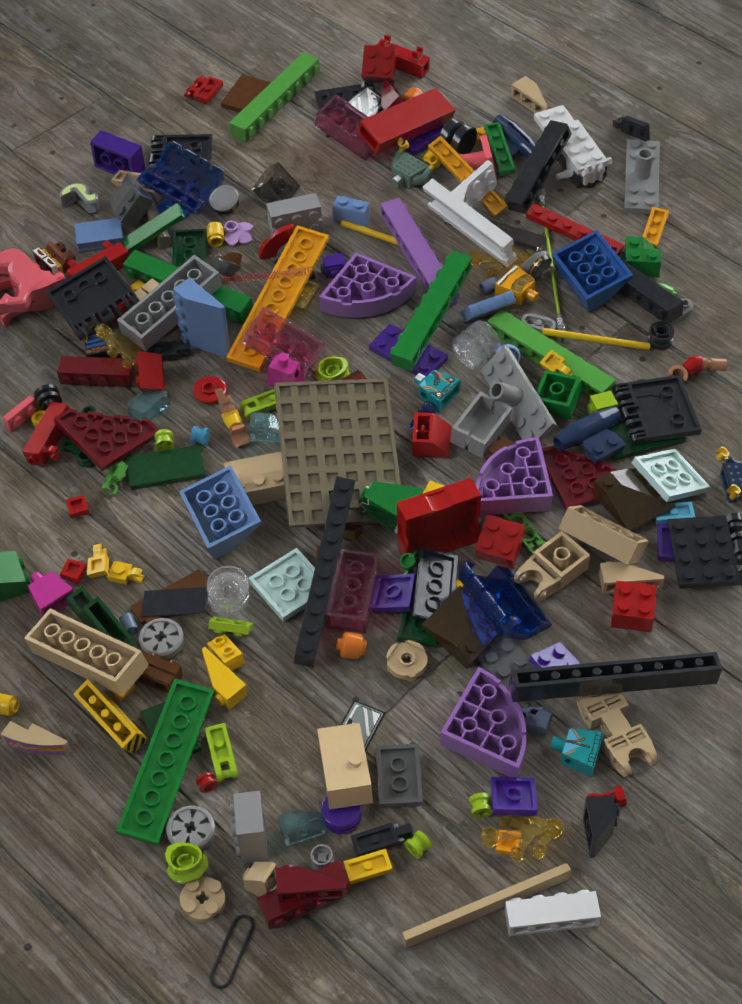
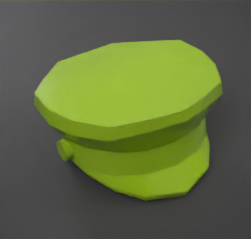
(332, 369)
(185, 862)

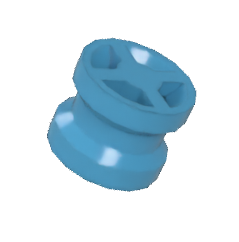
(200, 435)

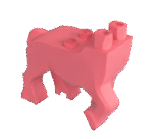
(28, 284)

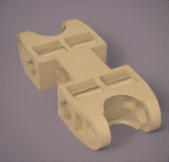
(622, 740)

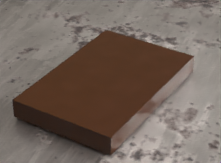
(243, 92)

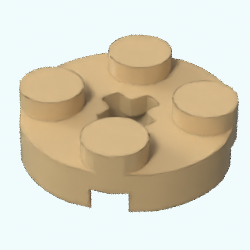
(411, 670)
(211, 907)

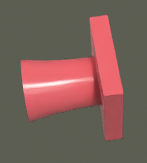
(478, 158)

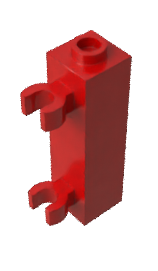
(407, 60)
(116, 254)
(45, 437)

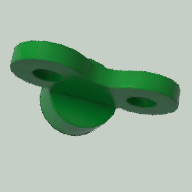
(409, 561)

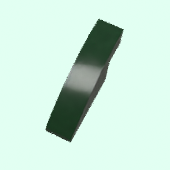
(97, 615)

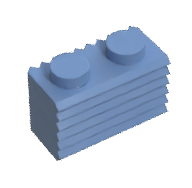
(351, 210)

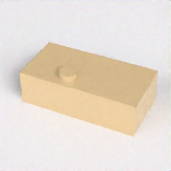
(603, 534)
(345, 766)

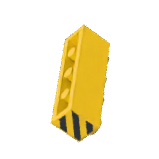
(110, 716)

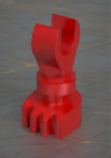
(618, 795)

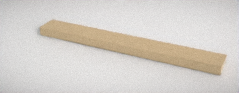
(485, 905)

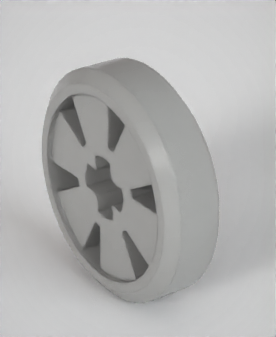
(158, 628)
(188, 817)

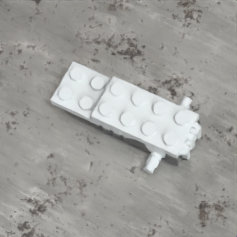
(581, 156)

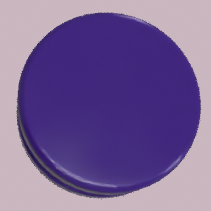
(341, 819)

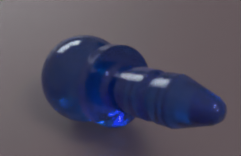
(427, 407)

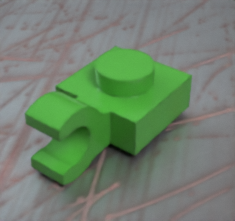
(115, 475)

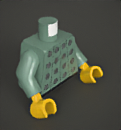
(410, 169)

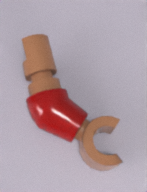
(696, 364)

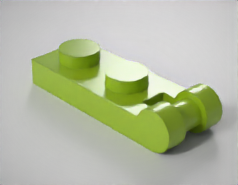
(263, 403)
(221, 751)

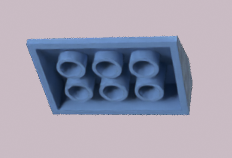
(201, 319)
(221, 511)

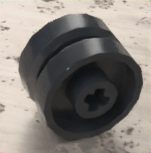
(459, 136)

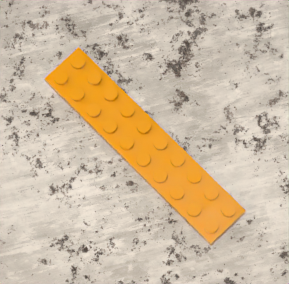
(281, 293)

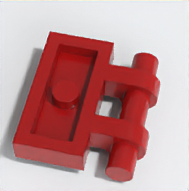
(203, 89)

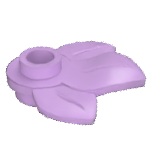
(237, 232)

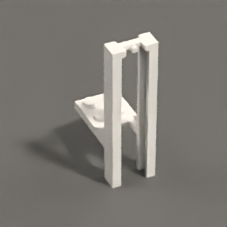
(467, 220)

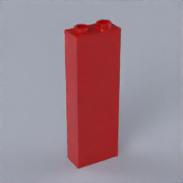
(406, 120)

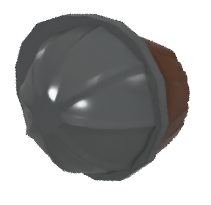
(227, 264)

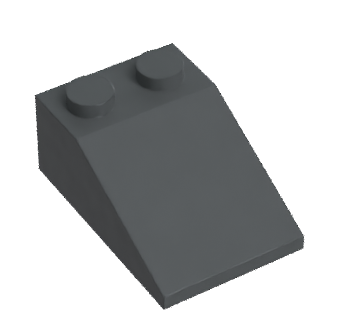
(130, 201)

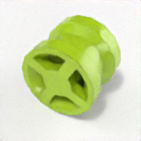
(164, 440)
(481, 805)
(418, 844)

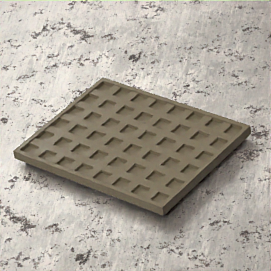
(330, 433)

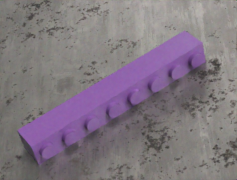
(412, 242)

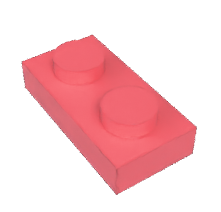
(20, 414)

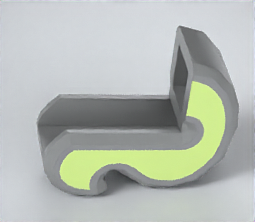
(80, 193)

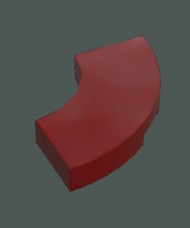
(271, 246)

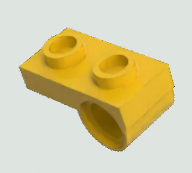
(226, 652)

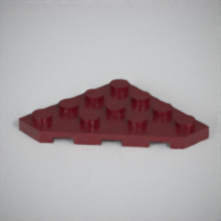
(104, 437)
(573, 476)

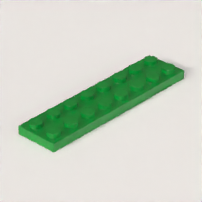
(165, 762)

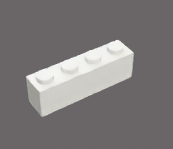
(552, 913)

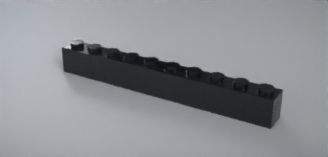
(324, 572)
(614, 676)

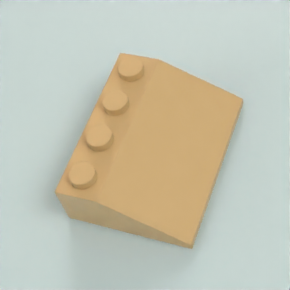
(260, 477)

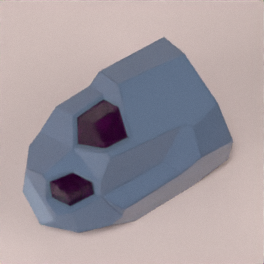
(537, 719)

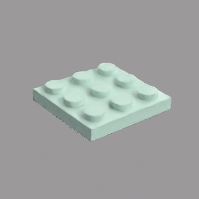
(670, 475)
(285, 584)

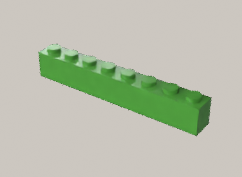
(274, 97)
(536, 346)

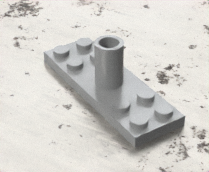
(641, 176)
(513, 388)

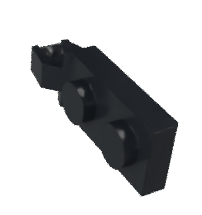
(633, 127)
(170, 350)
(380, 838)

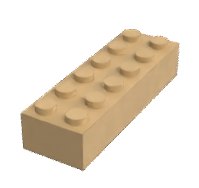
(86, 652)

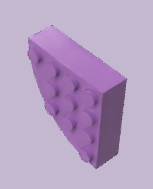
(366, 289)
(515, 480)
(487, 726)

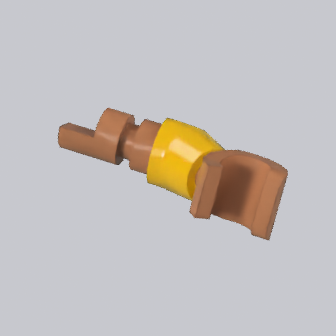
(232, 420)

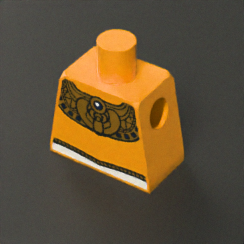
(519, 283)

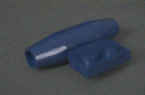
(516, 138)
(593, 435)

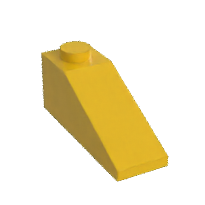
(226, 685)

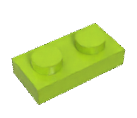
(238, 627)

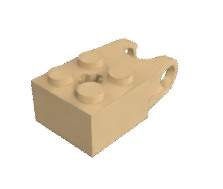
(554, 565)

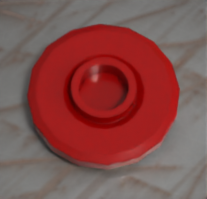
(205, 389)

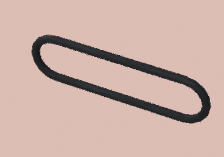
(223, 947)

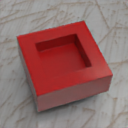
(77, 506)
(73, 570)

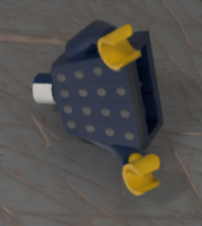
(730, 475)

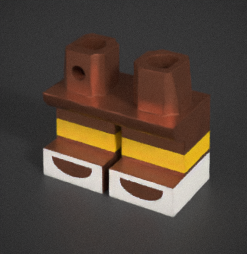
(53, 257)

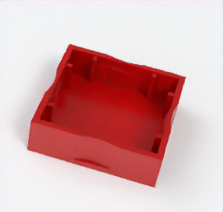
(439, 518)

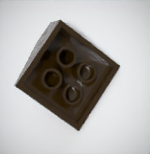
(630, 498)
(460, 627)

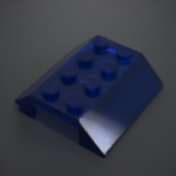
(182, 178)
(504, 602)

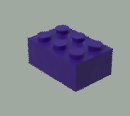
(116, 153)

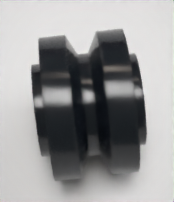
(661, 335)
(45, 395)

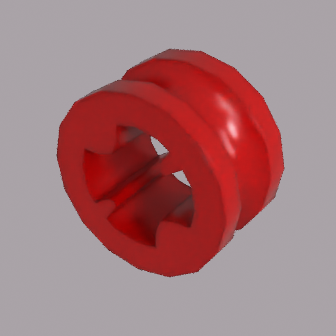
(206, 782)

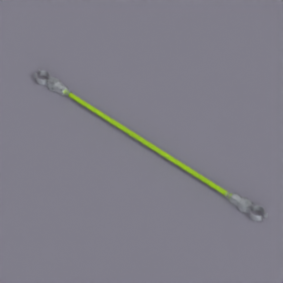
(560, 325)

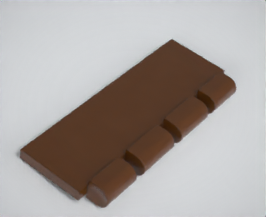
(192, 580)

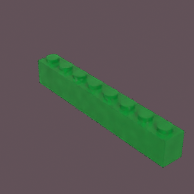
(147, 267)
(431, 310)

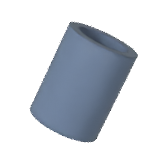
(488, 285)
(129, 623)

